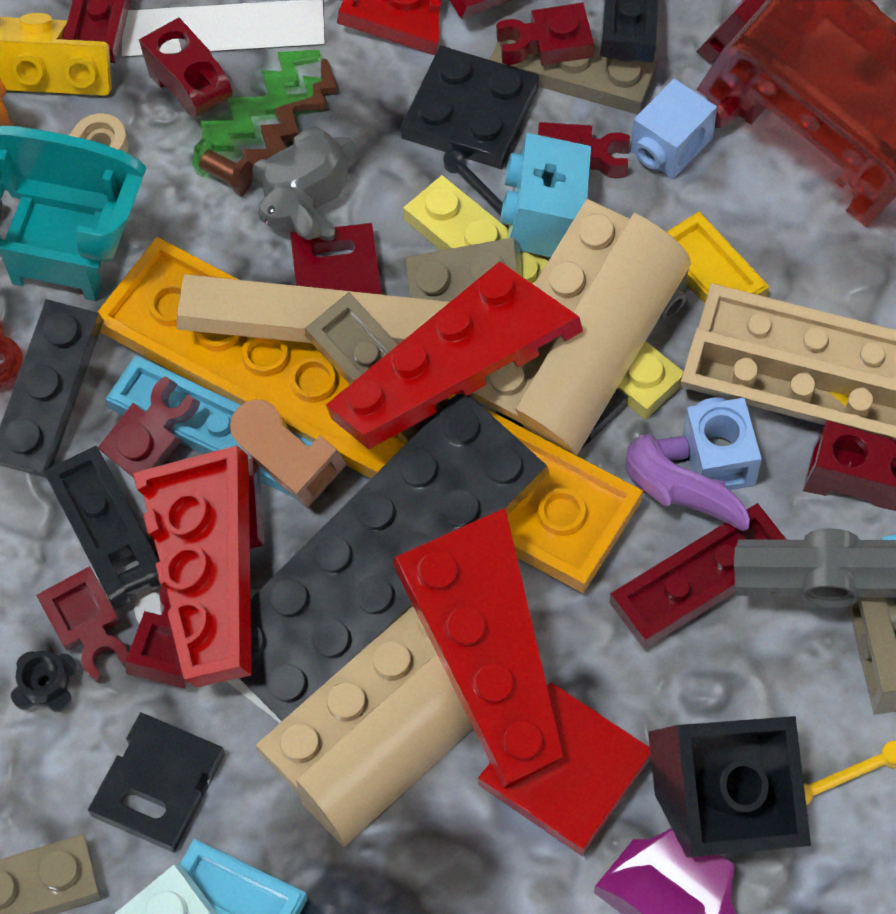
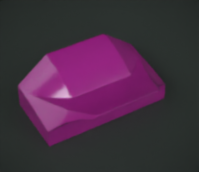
(660, 879)

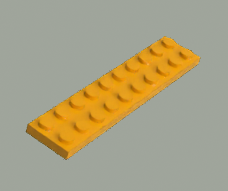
(558, 527)

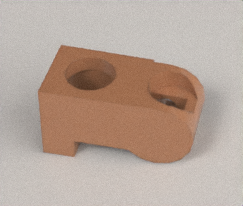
(282, 455)

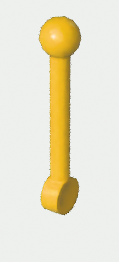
(886, 757)

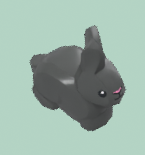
(303, 180)

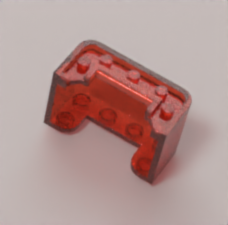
(830, 79)

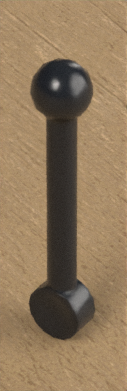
(455, 163)

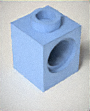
(673, 129)
(730, 420)

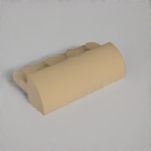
(618, 282)
(791, 359)
(369, 730)

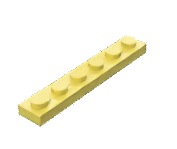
(455, 220)

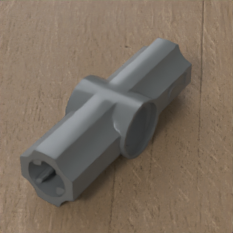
(824, 568)

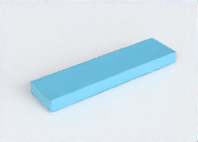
(203, 432)

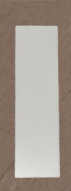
(232, 25)

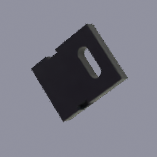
(163, 768)

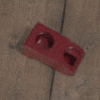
(189, 74)
(853, 465)

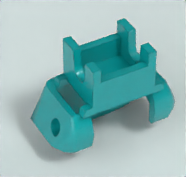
(69, 207)

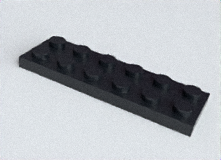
(343, 581)

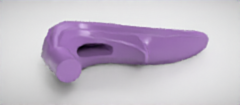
(654, 473)

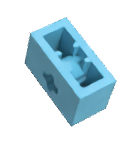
(547, 191)

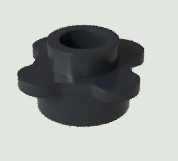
(40, 664)

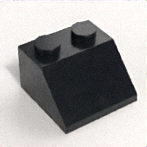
(731, 785)

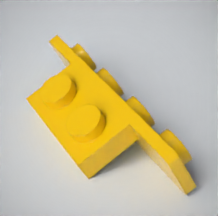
(40, 61)

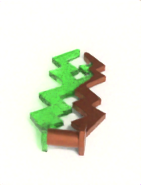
(218, 134)

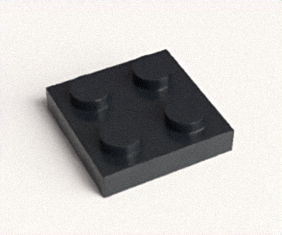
(470, 106)

